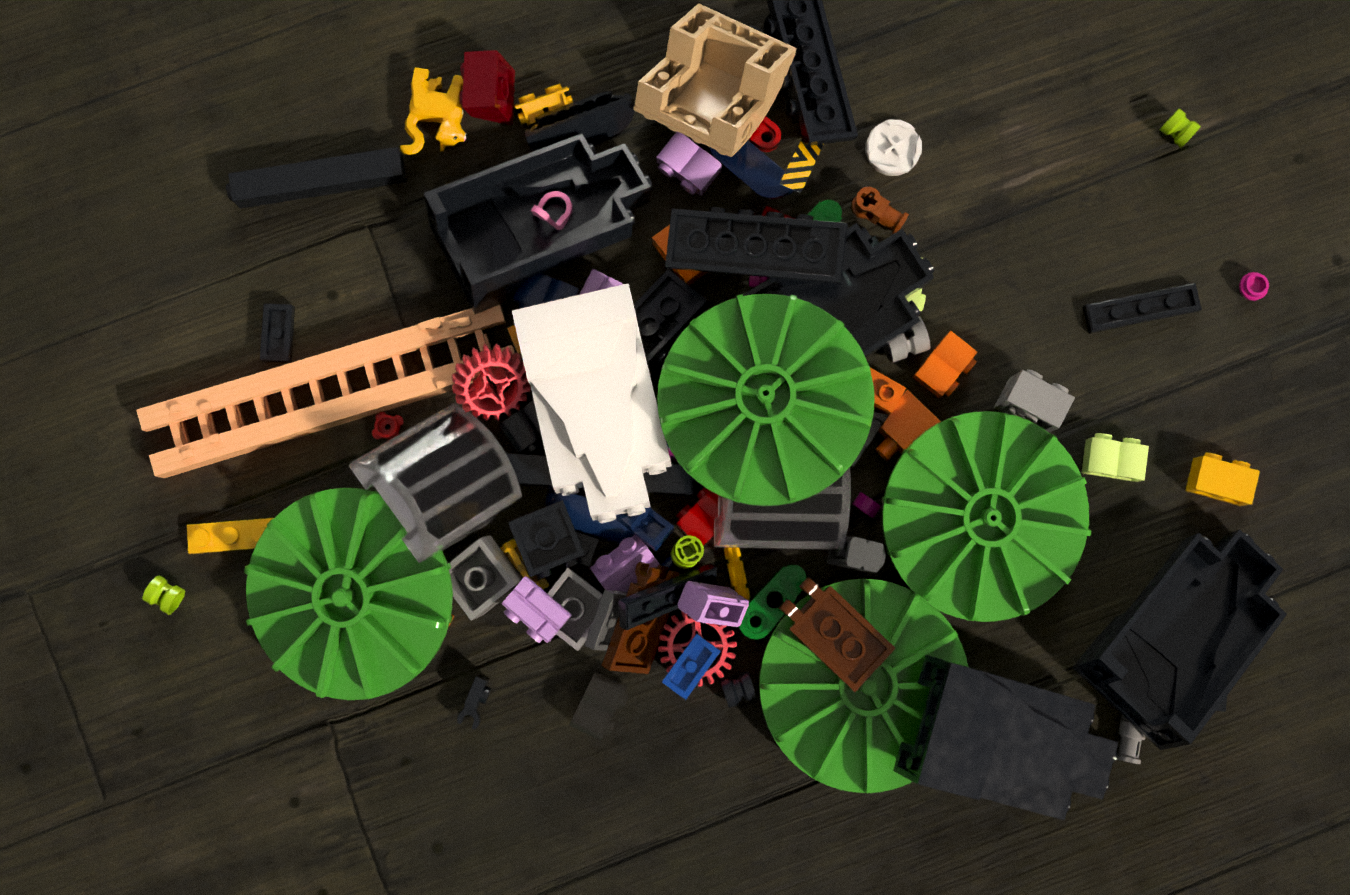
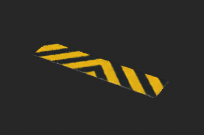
(800, 166)

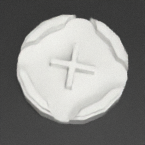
(893, 147)

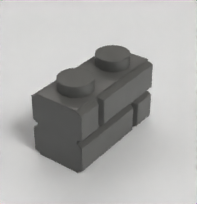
(858, 555)

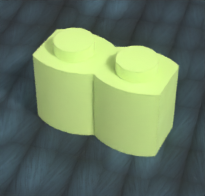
(1115, 459)

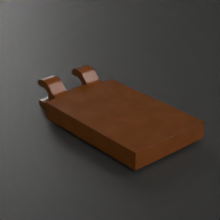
(837, 634)
(636, 648)

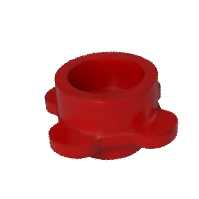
(382, 420)

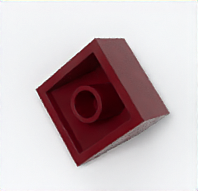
(487, 86)

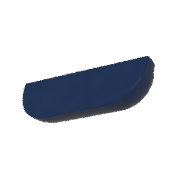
(756, 171)
(580, 516)

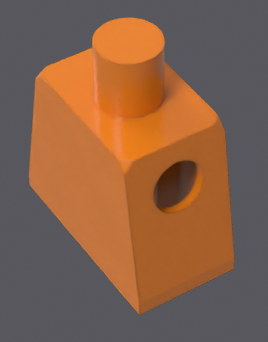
(904, 425)

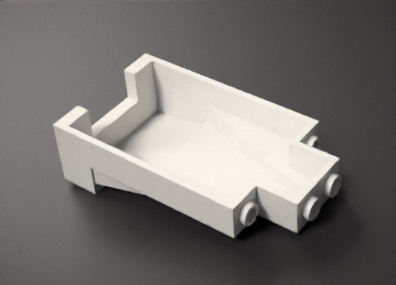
(594, 399)

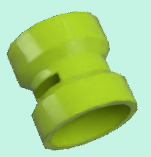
(1180, 128)
(682, 554)
(163, 594)

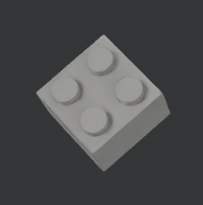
(1035, 400)
(482, 577)
(581, 601)

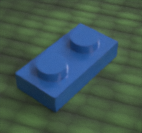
(691, 666)

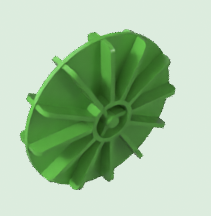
(765, 399)
(985, 516)
(345, 597)
(844, 734)

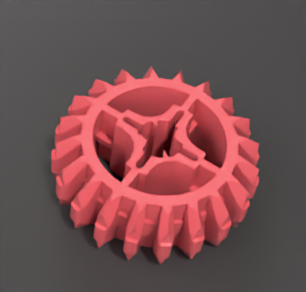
(474, 395)
(721, 645)

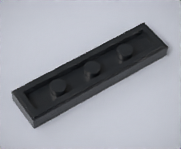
(1142, 308)
(661, 598)

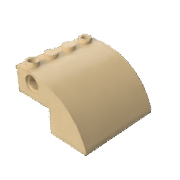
(714, 80)

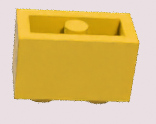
(1222, 480)

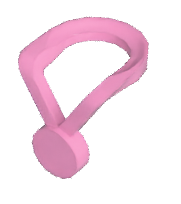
(543, 215)

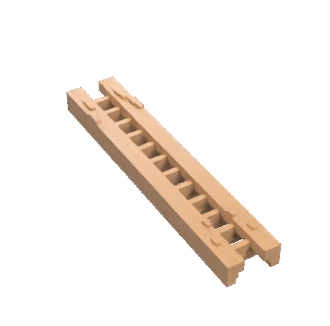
(324, 413)

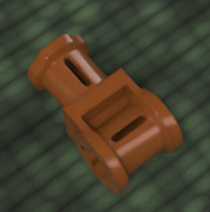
(877, 209)

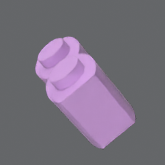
(688, 163)

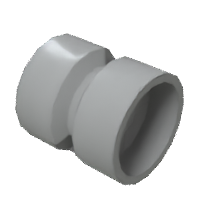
(917, 342)

